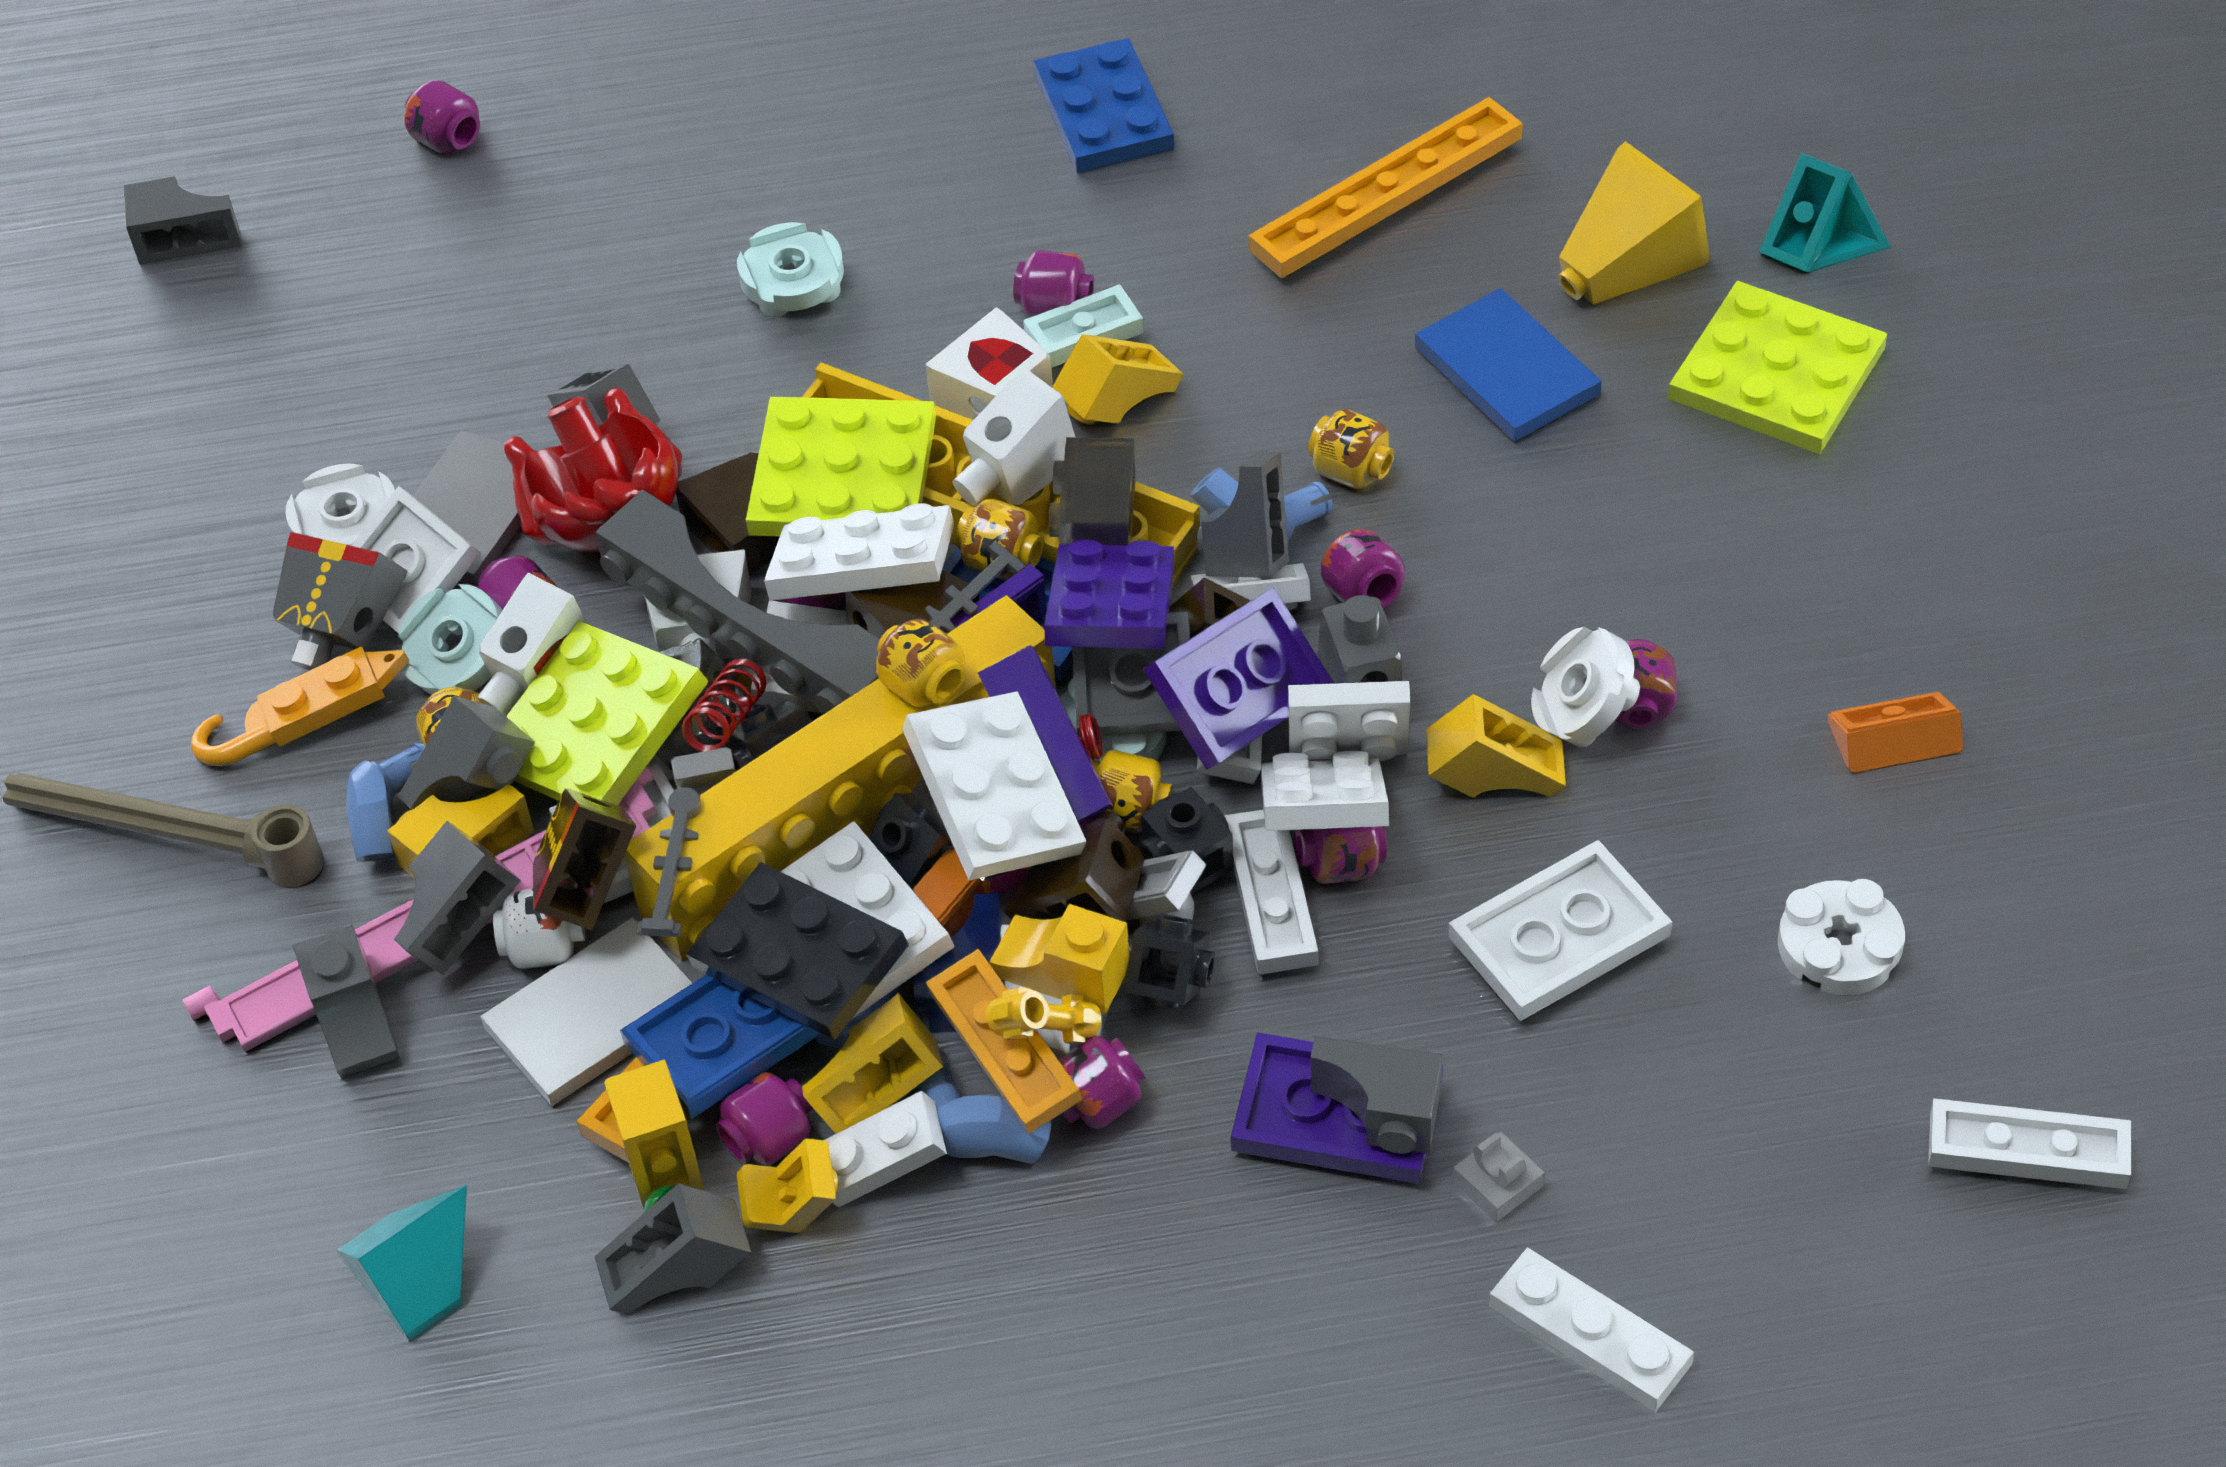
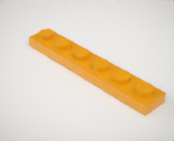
(1384, 187)

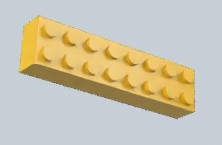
(812, 784)

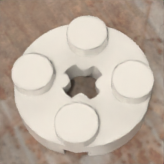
(334, 488)
(1586, 710)
(1846, 906)

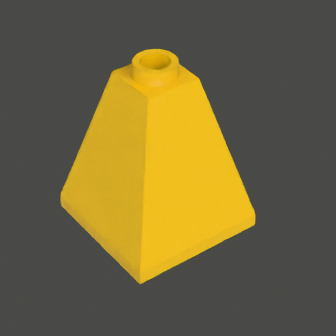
(1633, 231)

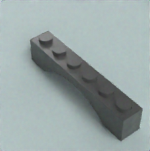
(653, 553)

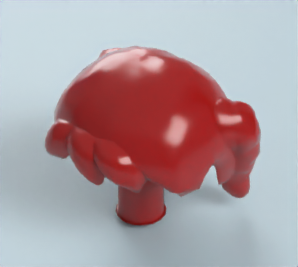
(596, 471)

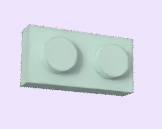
(1100, 314)

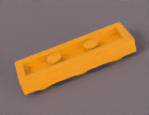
(1020, 1069)

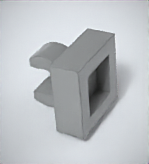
(1498, 1176)

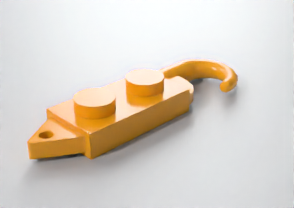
(303, 704)

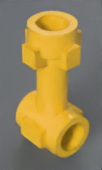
(1025, 1010)

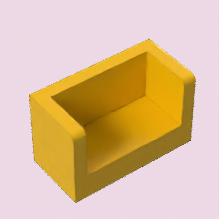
(653, 1129)

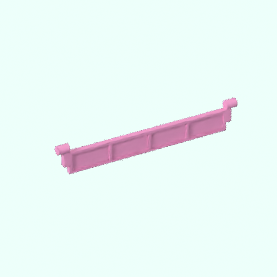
(282, 998)

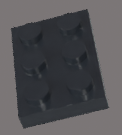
(798, 950)

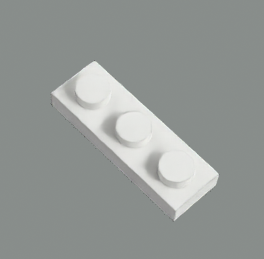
(1271, 895)
(2030, 1143)
(1591, 1329)

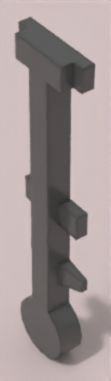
(963, 600)
(683, 805)

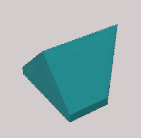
(1822, 219)
(413, 1261)

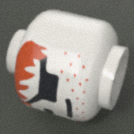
(530, 936)

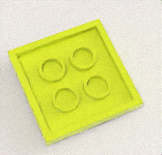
(1777, 367)
(838, 459)
(600, 713)

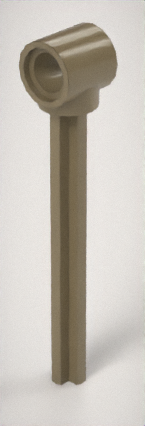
(274, 840)

